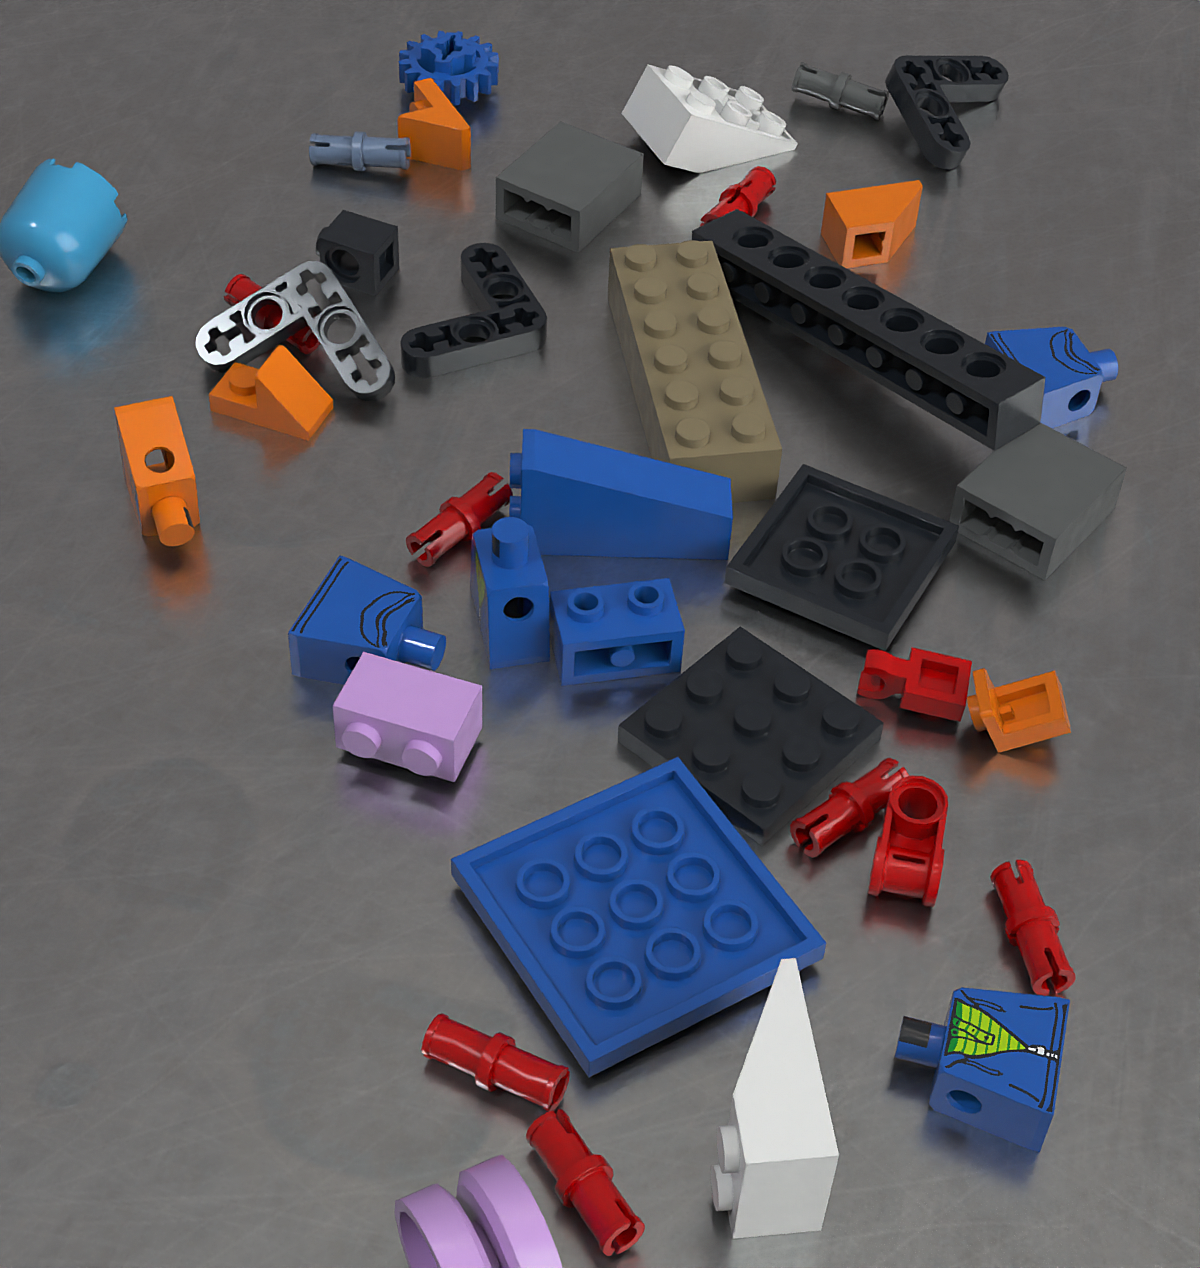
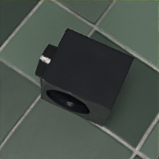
(360, 251)

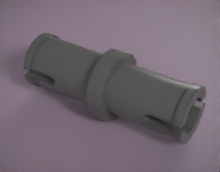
(840, 91)

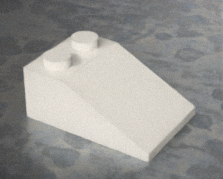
(779, 1135)

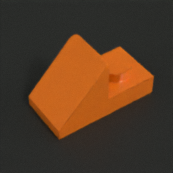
(435, 128)
(273, 397)

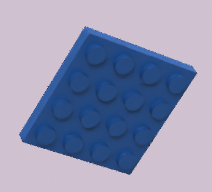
(635, 913)

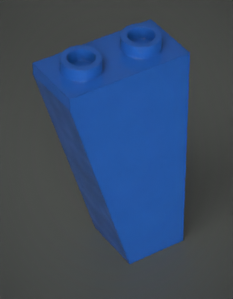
(617, 502)

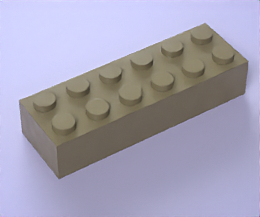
(692, 365)

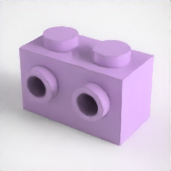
(408, 716)

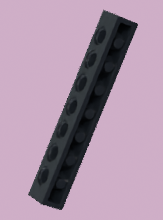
(876, 332)

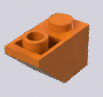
(870, 222)

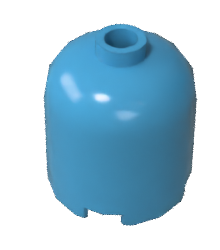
(60, 226)

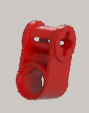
(911, 839)

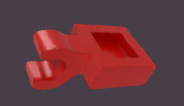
(927, 681)

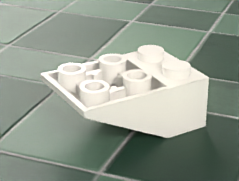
(703, 121)

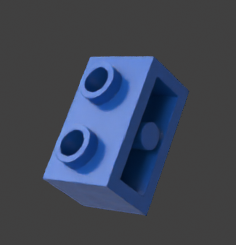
(615, 631)

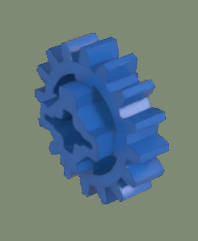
(454, 63)

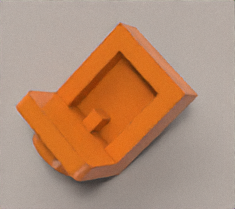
(1019, 710)

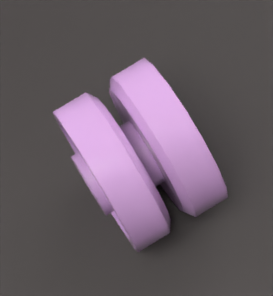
(485, 1226)

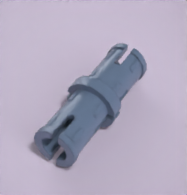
(360, 151)

